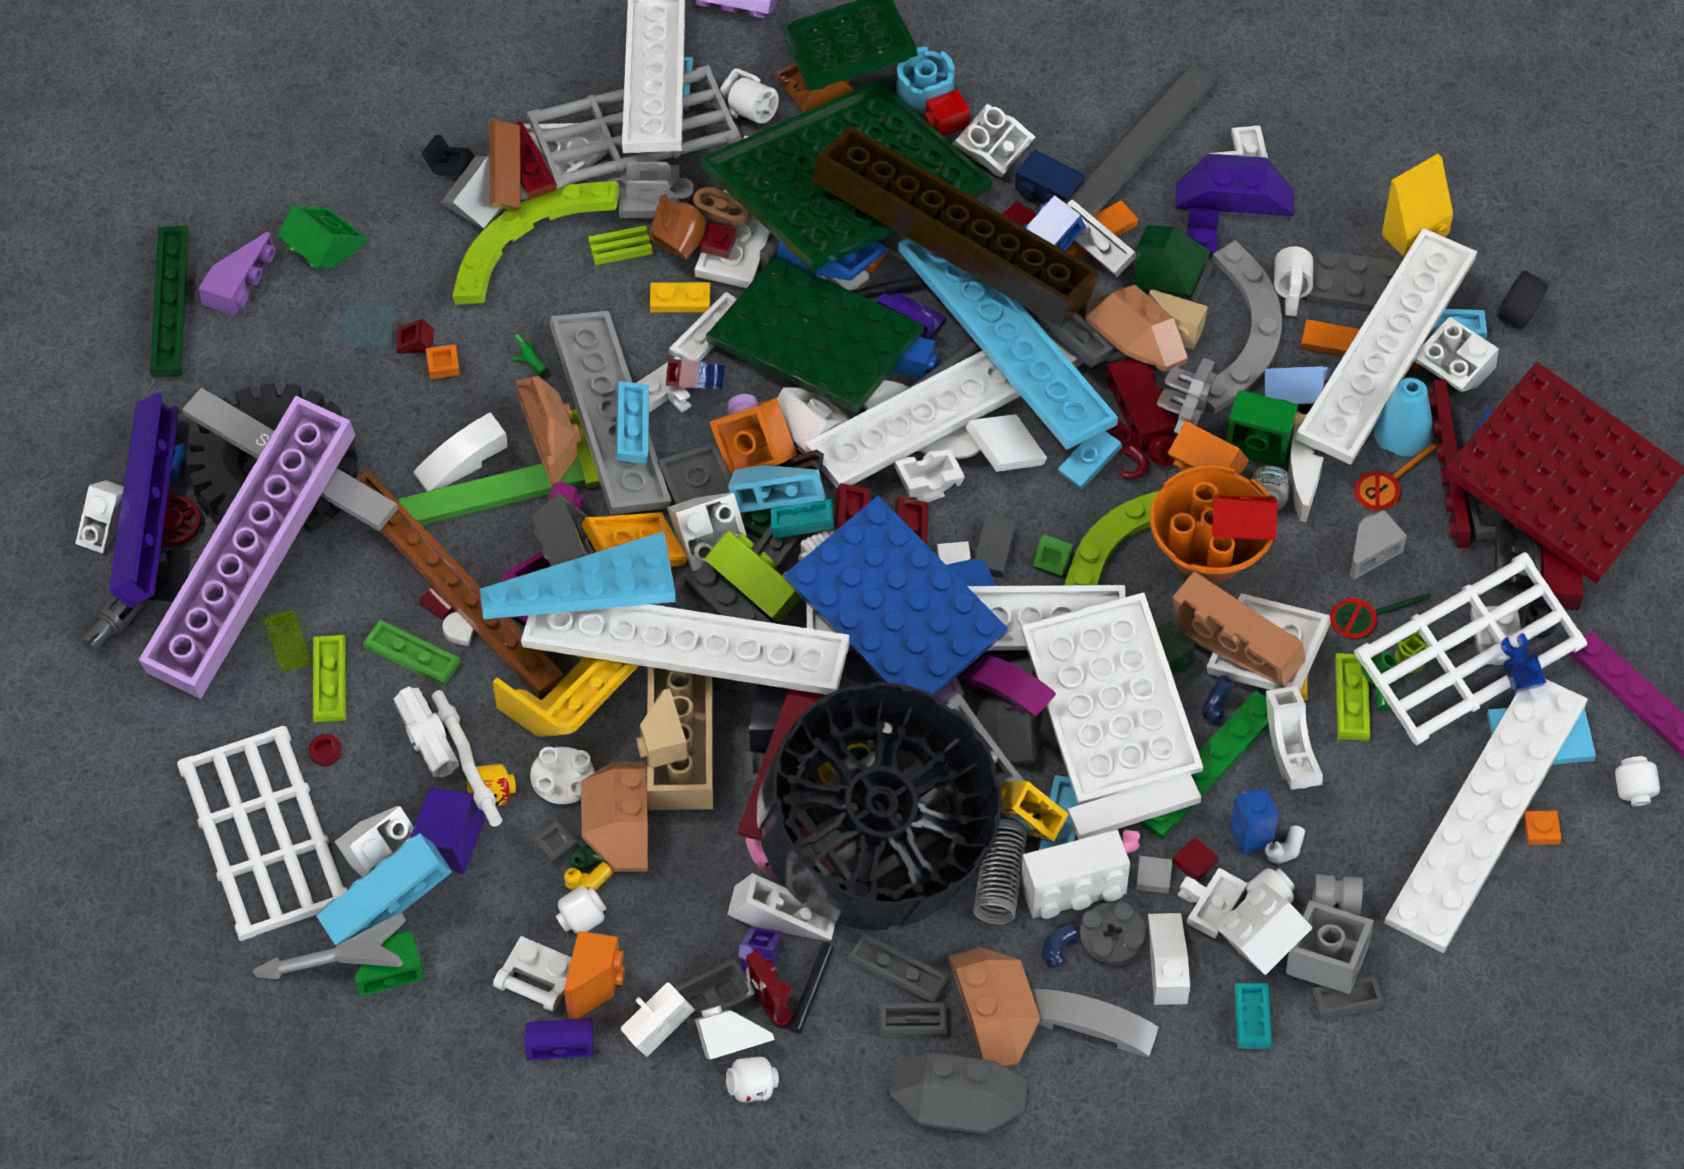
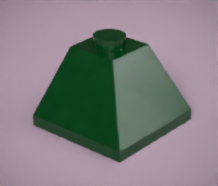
(1168, 261)

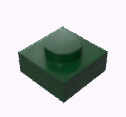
(757, 522)

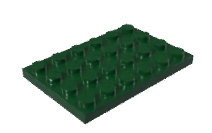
(815, 334)

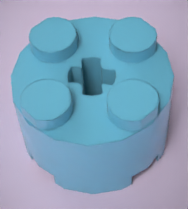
(924, 78)

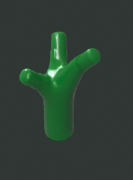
(529, 356)

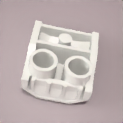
(994, 140)

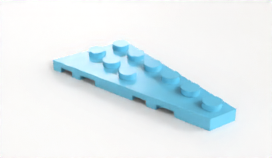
(606, 579)

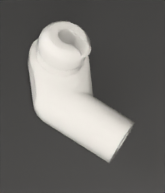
(1288, 850)

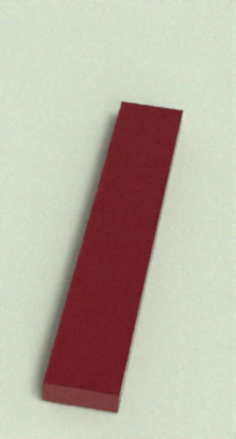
(794, 705)

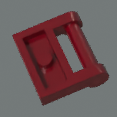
(769, 991)

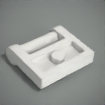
(538, 964)

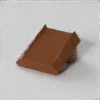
(794, 85)

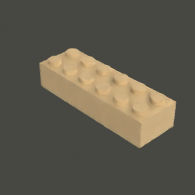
(689, 781)

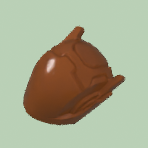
(677, 227)

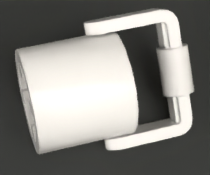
(748, 97)
(1293, 276)

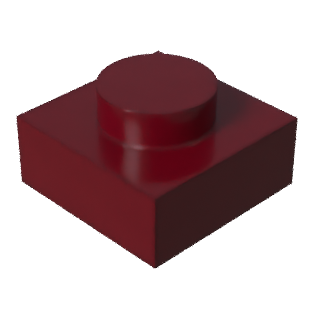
(718, 240)

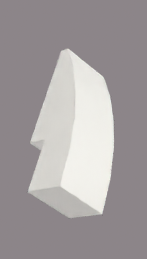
(462, 453)
(1305, 474)

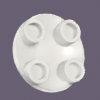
(559, 772)

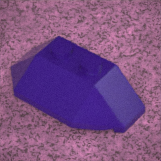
(1236, 186)

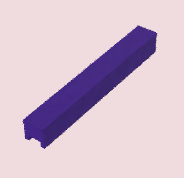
(144, 501)

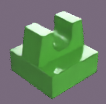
(1052, 555)

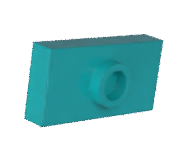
(802, 518)
(1252, 1016)

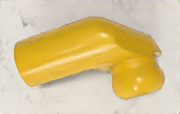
(574, 877)

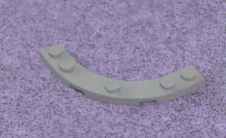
(1265, 326)

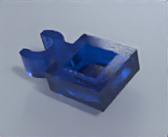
(1522, 669)

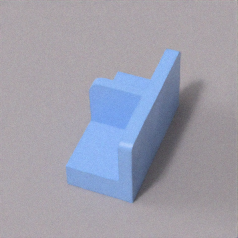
(1296, 384)

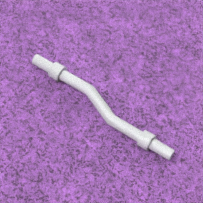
(482, 795)

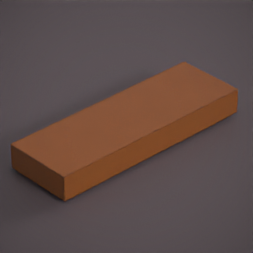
(504, 165)

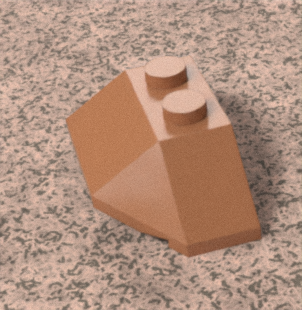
(1137, 327)
(549, 426)
(616, 815)
(996, 1003)

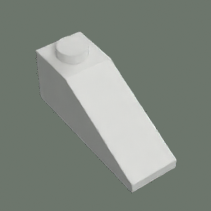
(776, 909)
(1168, 959)

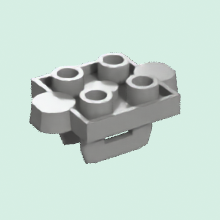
(644, 184)
(1197, 392)

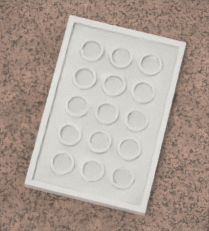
(1113, 698)

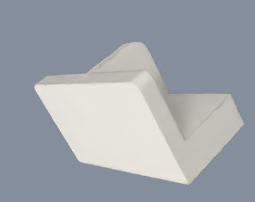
(656, 1019)

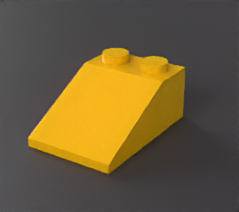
(1418, 202)

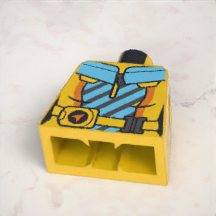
(1024, 800)

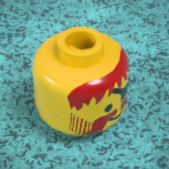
(499, 782)

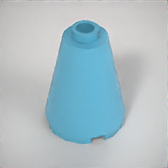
(1406, 420)

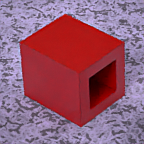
(947, 112)

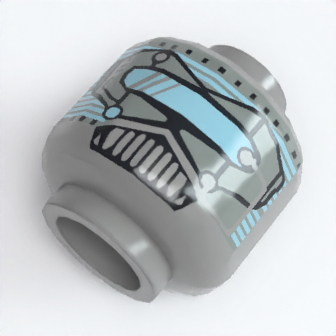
(1275, 482)

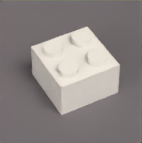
(1264, 927)

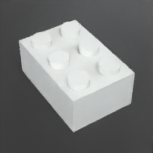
(1075, 874)

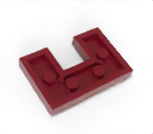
(852, 499)

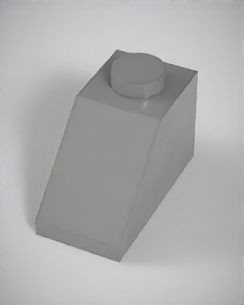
(1376, 543)

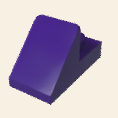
(1202, 227)
(764, 941)

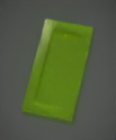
(287, 641)

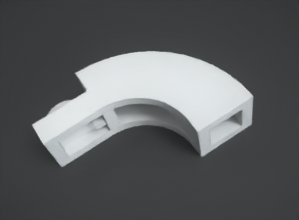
(1290, 738)

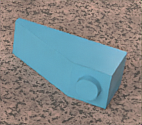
(775, 487)

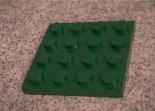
(848, 41)

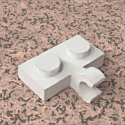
(661, 393)
(1212, 902)

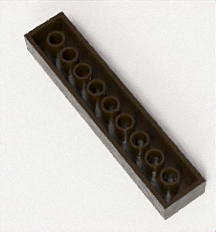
(955, 226)

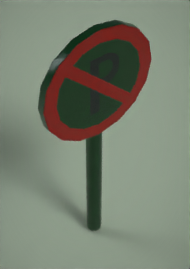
(1358, 619)

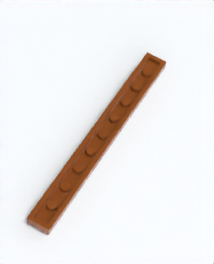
(464, 595)

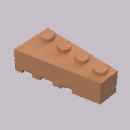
(1236, 631)

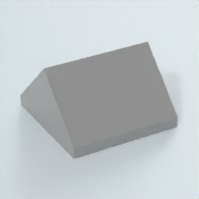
(471, 194)

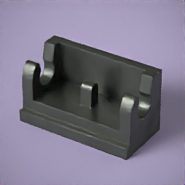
(1511, 542)

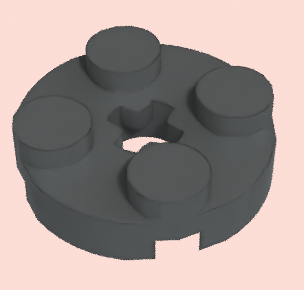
(1119, 917)

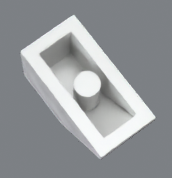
(728, 1032)

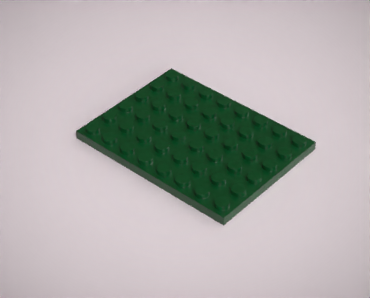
(776, 167)

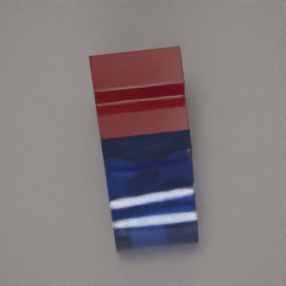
(695, 374)

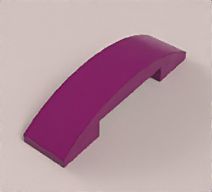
(1009, 682)

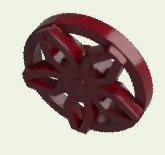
(175, 521)

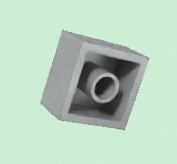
(1332, 948)

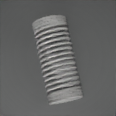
(998, 901)

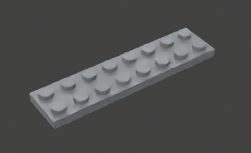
(593, 369)

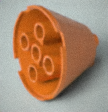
(1184, 518)

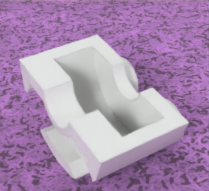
(929, 476)

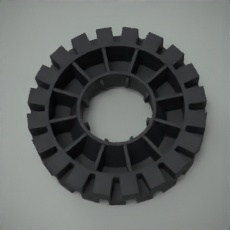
(218, 464)

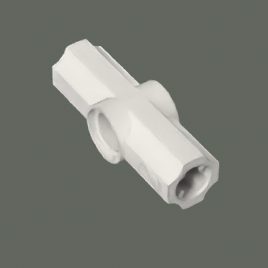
(426, 732)

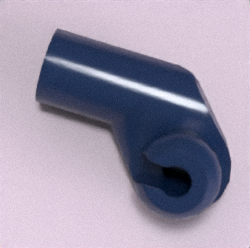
(1212, 706)
(1054, 945)

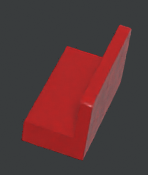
(1244, 516)

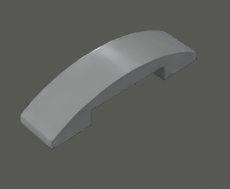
(1096, 1019)

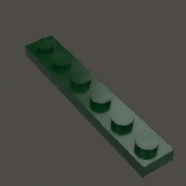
(169, 301)

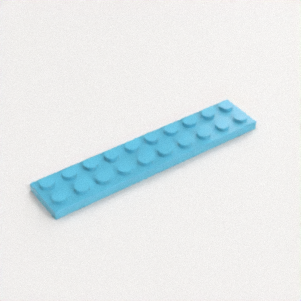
(1017, 349)

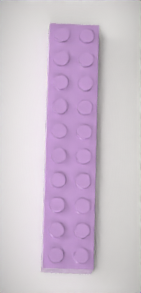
(247, 547)

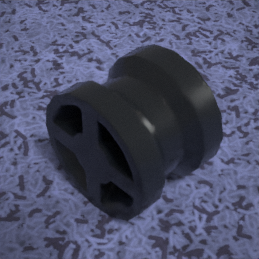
(1537, 610)

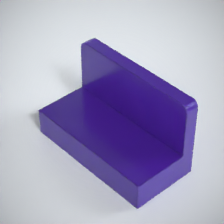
(910, 308)
(559, 1039)

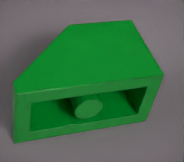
(378, 978)

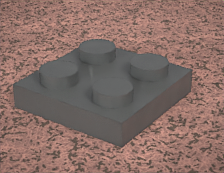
(695, 473)

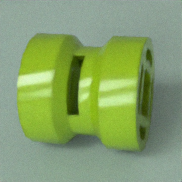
(1407, 647)

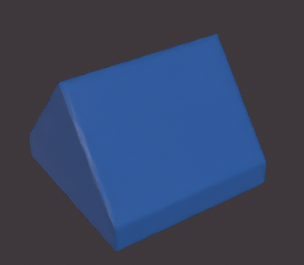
(178, 463)

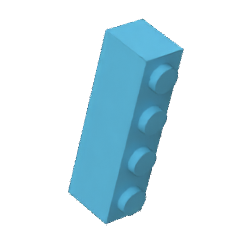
(385, 890)

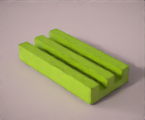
(619, 242)

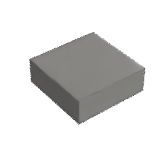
(1154, 874)

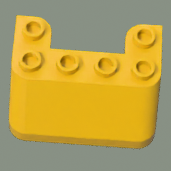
(568, 702)

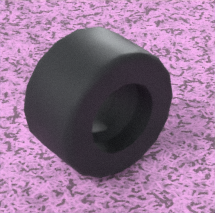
(1523, 299)

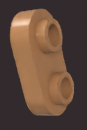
(722, 207)

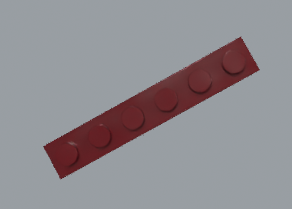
(1446, 451)

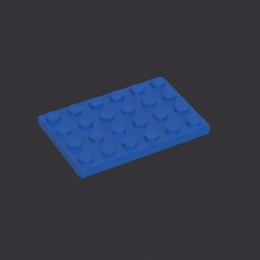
(895, 601)

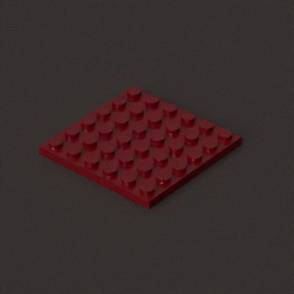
(1565, 471)

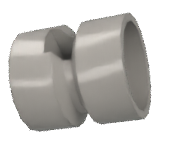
(1341, 894)

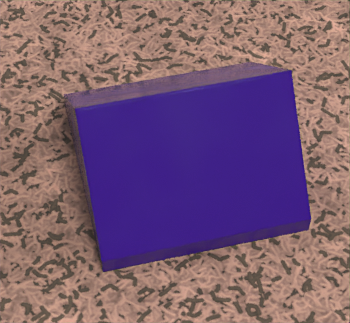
(452, 824)

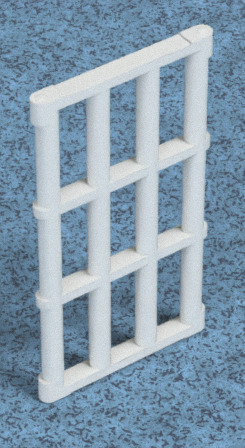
(1437, 650)
(238, 810)

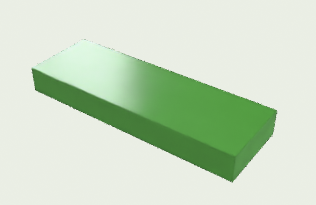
(412, 652)

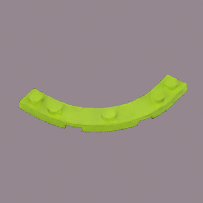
(511, 225)
(1105, 538)

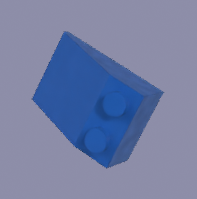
(844, 268)

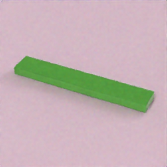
(486, 493)

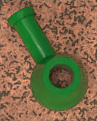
(1383, 661)

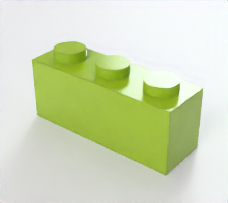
(753, 575)

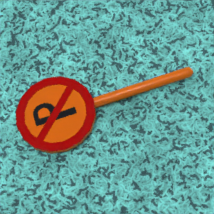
(1381, 490)

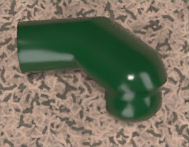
(584, 858)

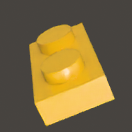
(679, 297)

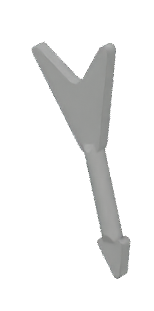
(361, 949)

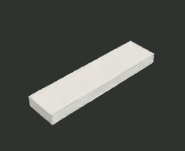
(1133, 806)

